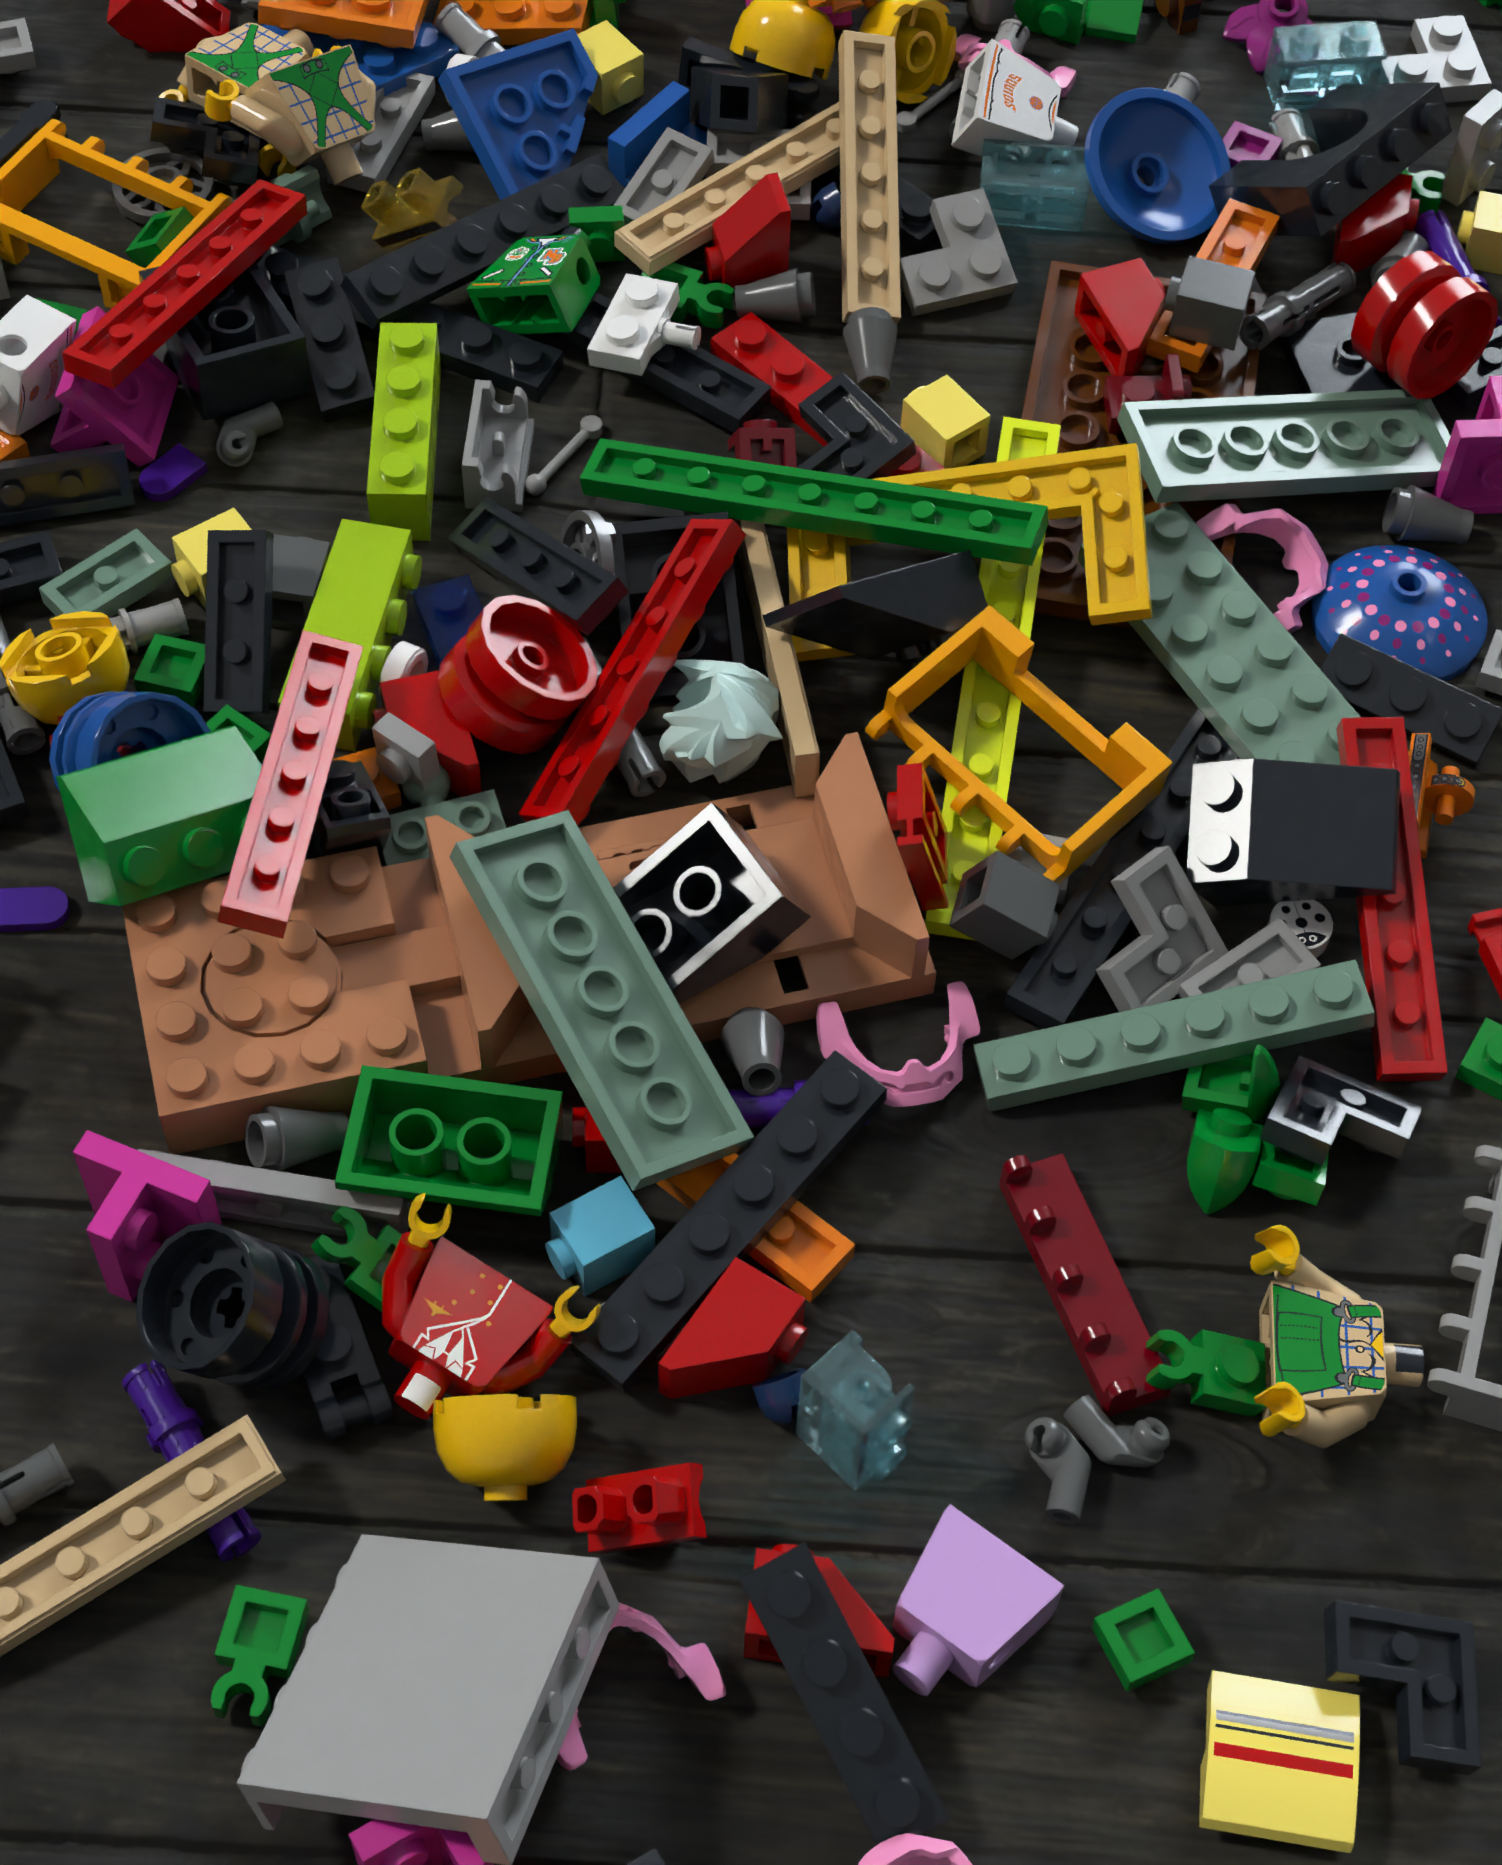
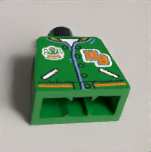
(538, 284)

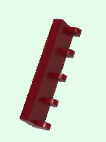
(1082, 1281)

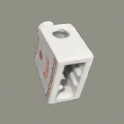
(1008, 102)
(31, 363)

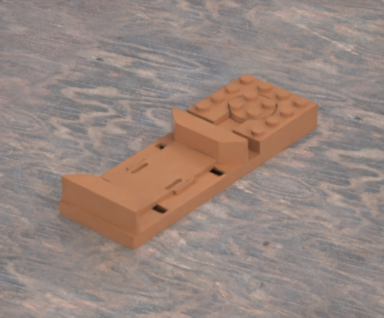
(410, 979)

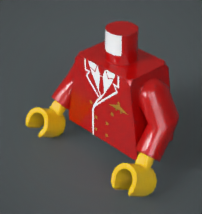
(465, 1322)

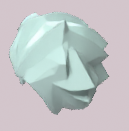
(721, 720)

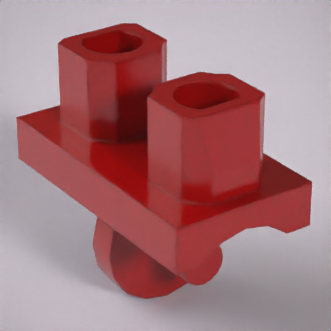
(640, 1508)

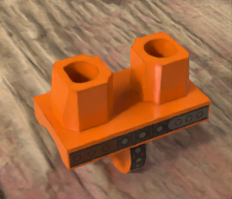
(1435, 793)

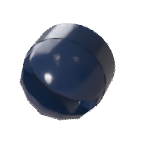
(827, 207)
(780, 1396)

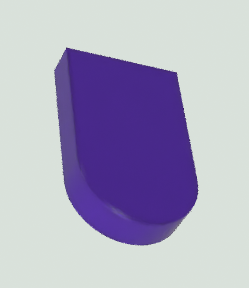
(171, 474)
(32, 909)

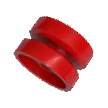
(1424, 324)
(517, 674)

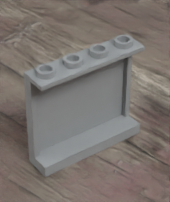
(435, 1689)

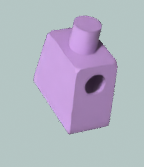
(968, 1605)

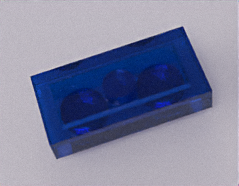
(446, 612)

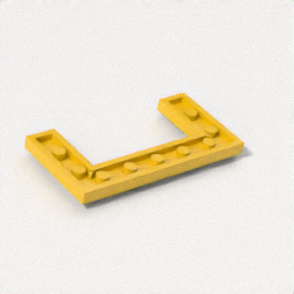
(1089, 483)

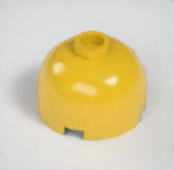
(787, 36)
(922, 43)
(65, 664)
(504, 1440)

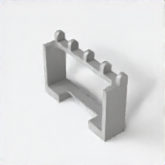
(1468, 1396)

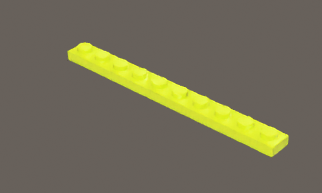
(986, 708)

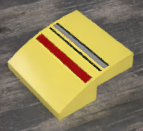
(1280, 1762)

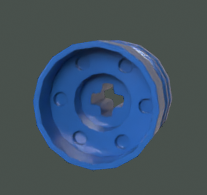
(112, 719)

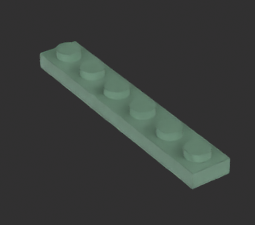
(1173, 1035)

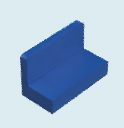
(640, 133)

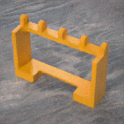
(38, 165)
(1006, 655)

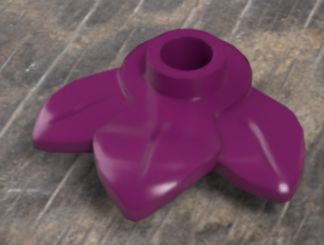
(1256, 25)

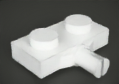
(639, 326)

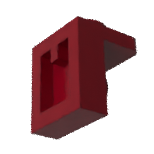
(1122, 389)
(764, 443)

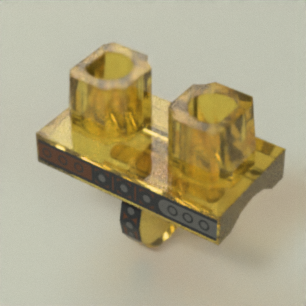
(412, 208)

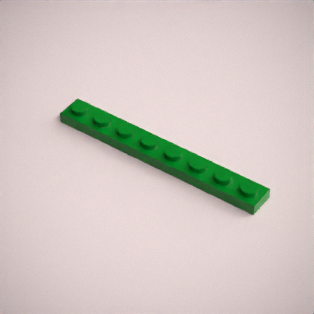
(816, 501)

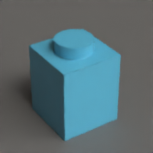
(600, 1236)

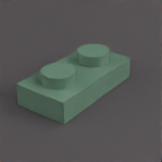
(109, 578)

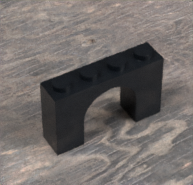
(1364, 143)

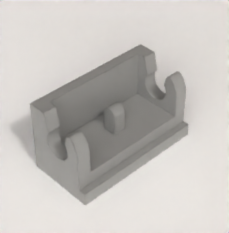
(497, 449)

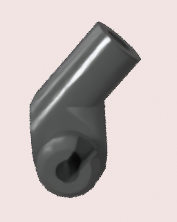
(242, 431)
(1117, 1444)
(1064, 1464)

